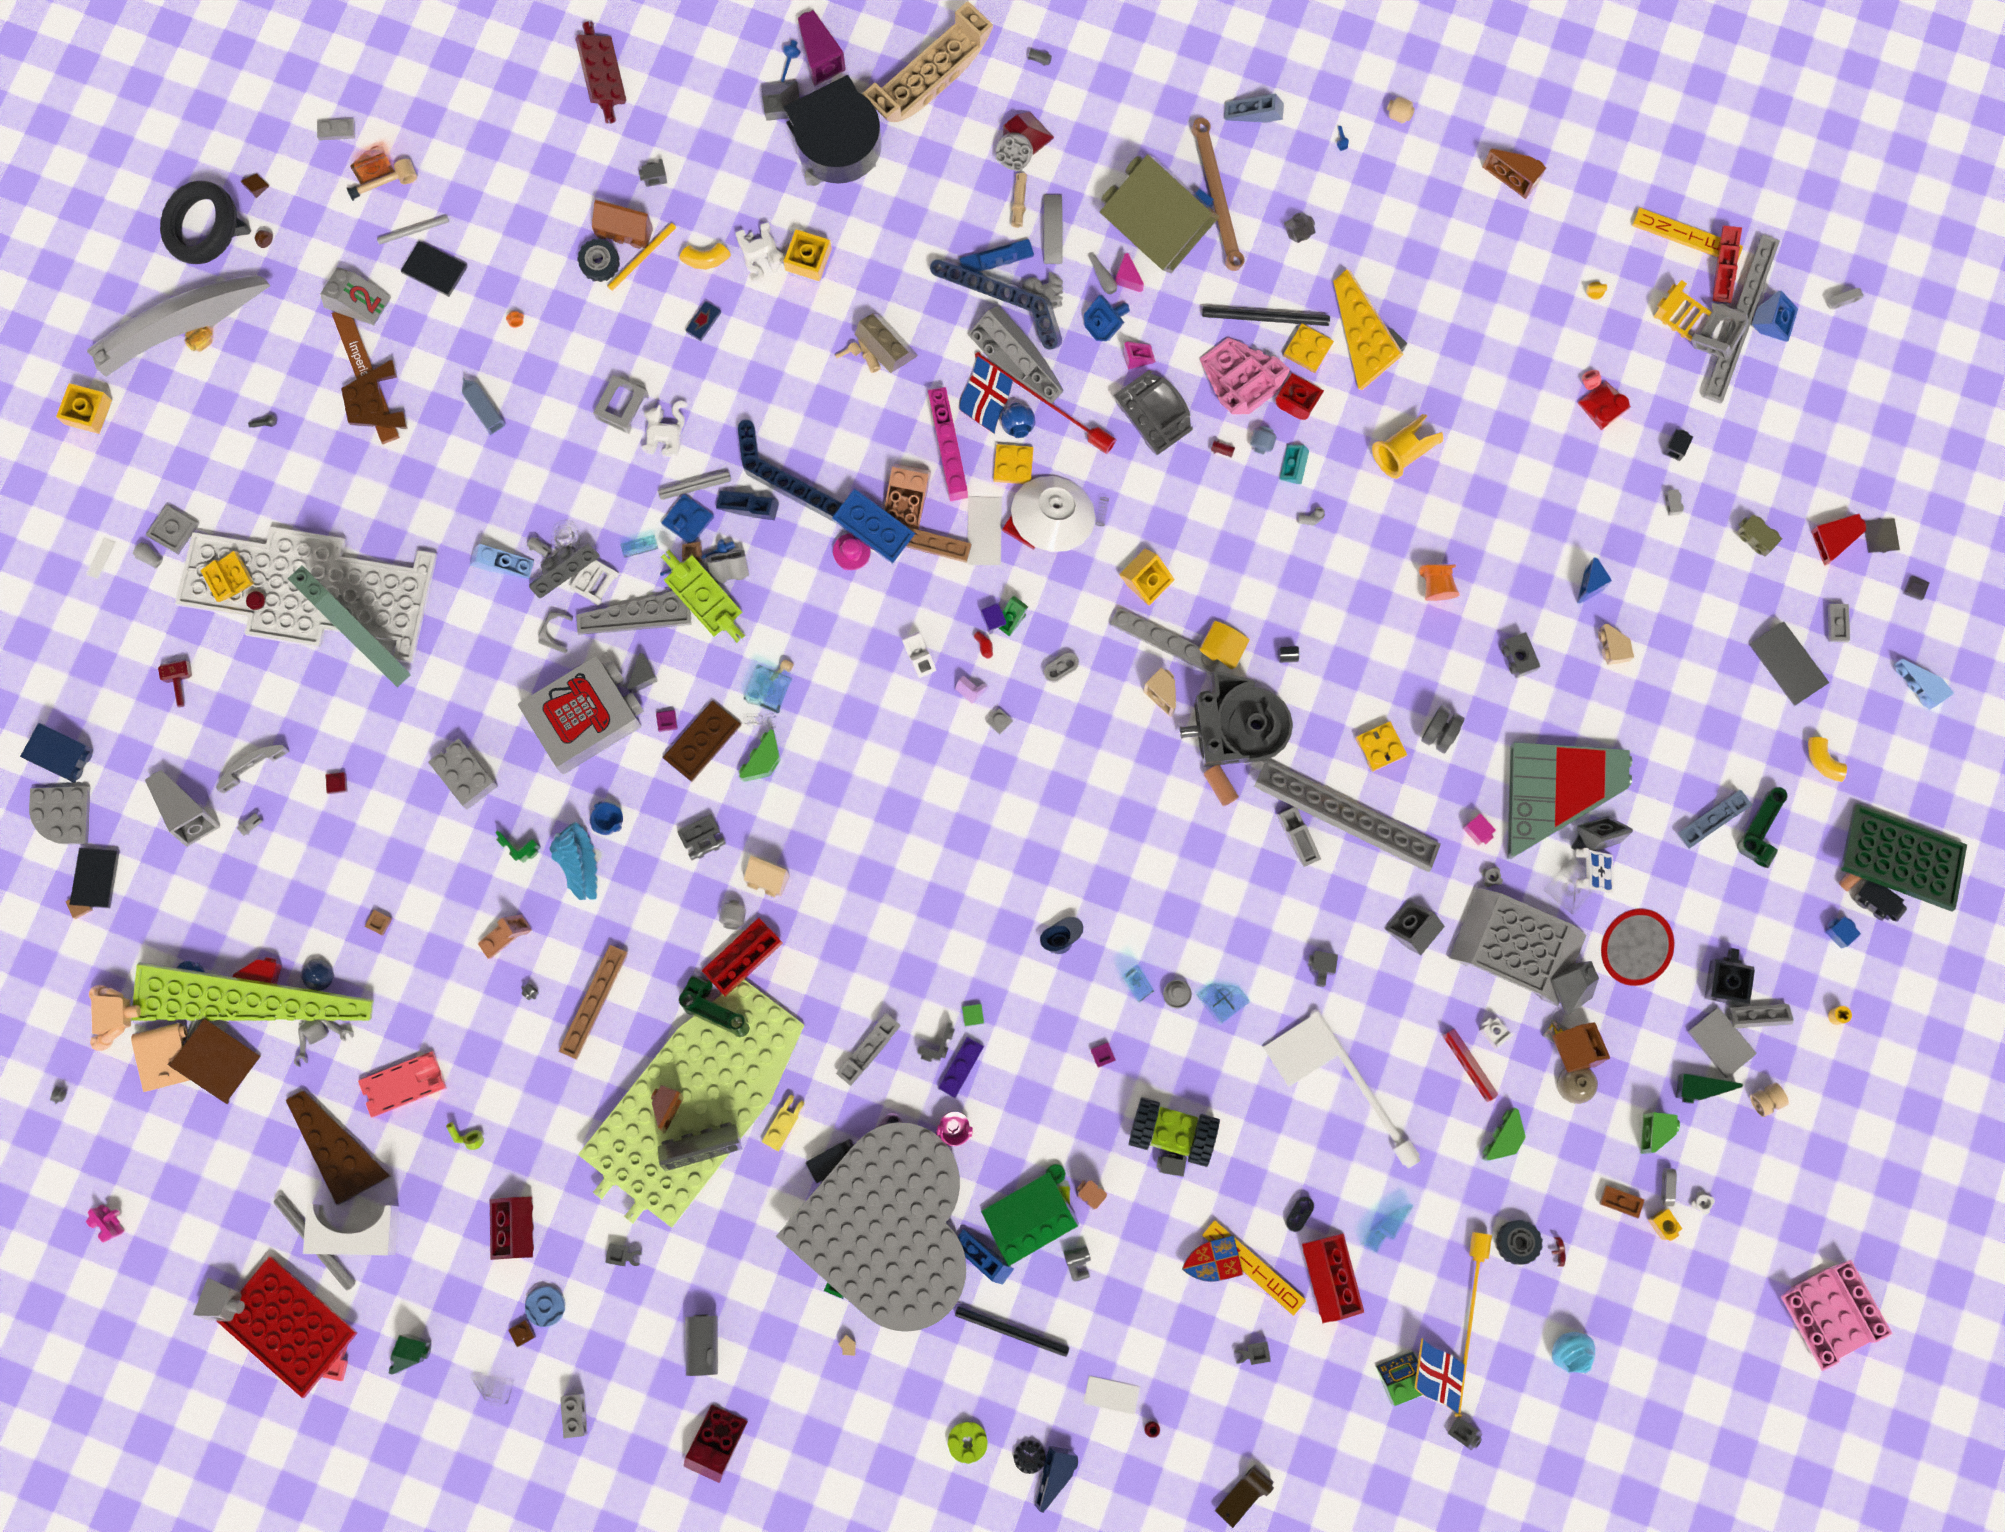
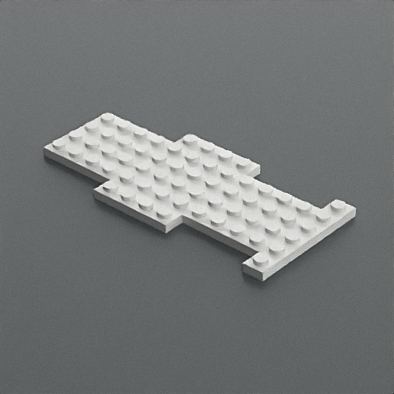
(379, 595)

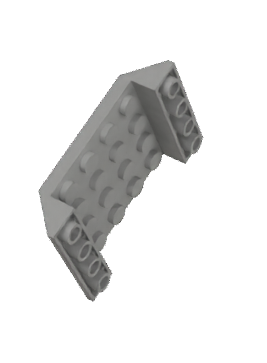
(1517, 943)

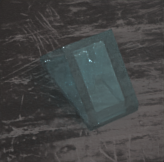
(1137, 983)

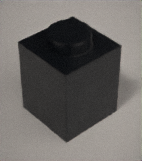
(1678, 444)

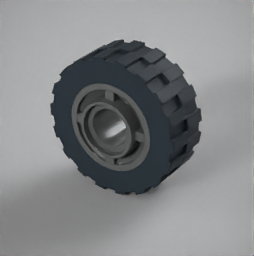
(1531, 1242)

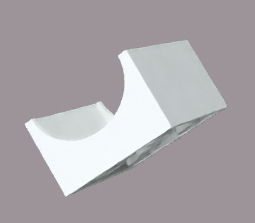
(324, 1238)

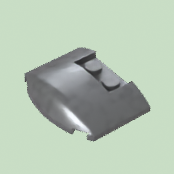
(1155, 411)

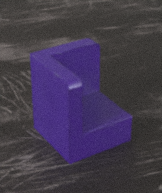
(993, 617)

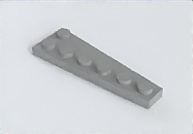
(648, 613)

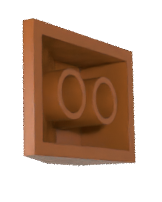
(1515, 170)

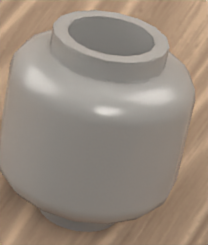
(732, 915)

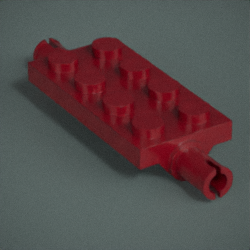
(600, 71)

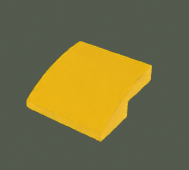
(227, 576)
(1224, 644)

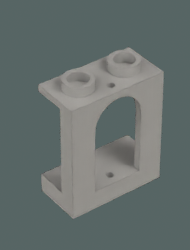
(1721, 312)
(623, 423)

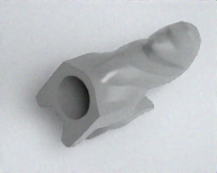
(1050, 290)

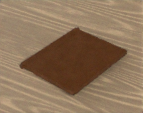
(214, 1061)

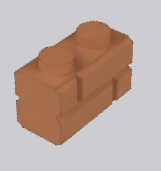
(1090, 1193)

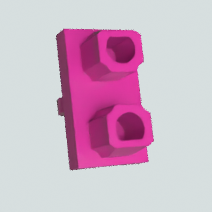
(106, 1221)

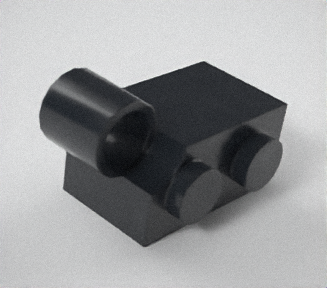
(1881, 902)
(825, 1162)

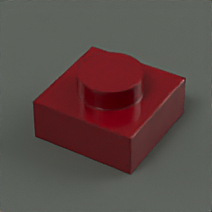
(336, 783)

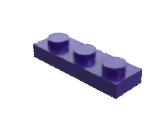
(961, 1067)

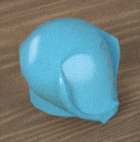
(1574, 1352)

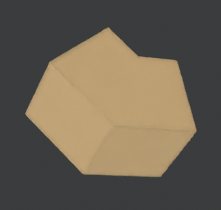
(848, 1346)

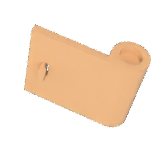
(154, 1051)

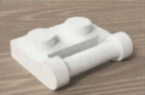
(589, 577)

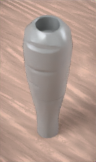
(1105, 278)

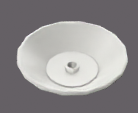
(1052, 527)

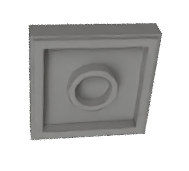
(172, 529)

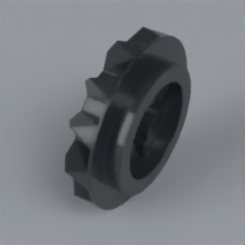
(1039, 1457)

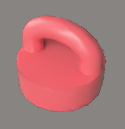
(1591, 379)

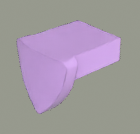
(969, 690)

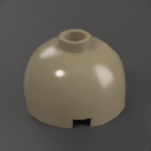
(1577, 1086)

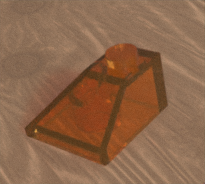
(372, 165)

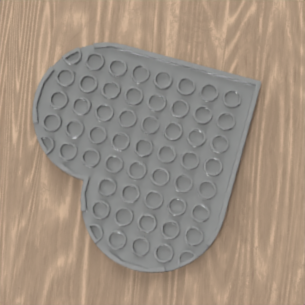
(883, 1230)

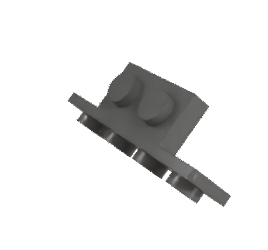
(562, 567)

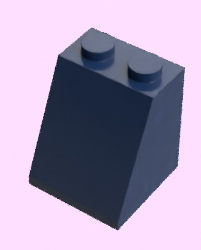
(57, 753)

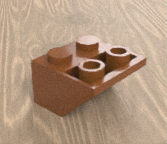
(1581, 1047)

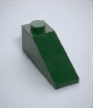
(1696, 1088)

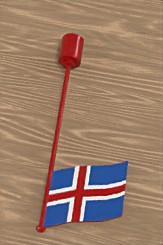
(989, 392)

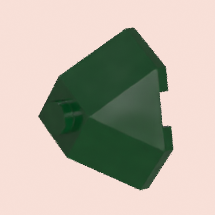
(408, 1352)

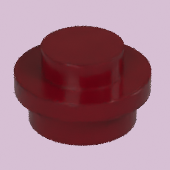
(255, 600)

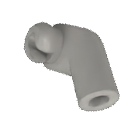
(1314, 518)

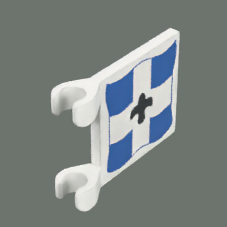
(1598, 871)

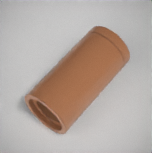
(1221, 785)

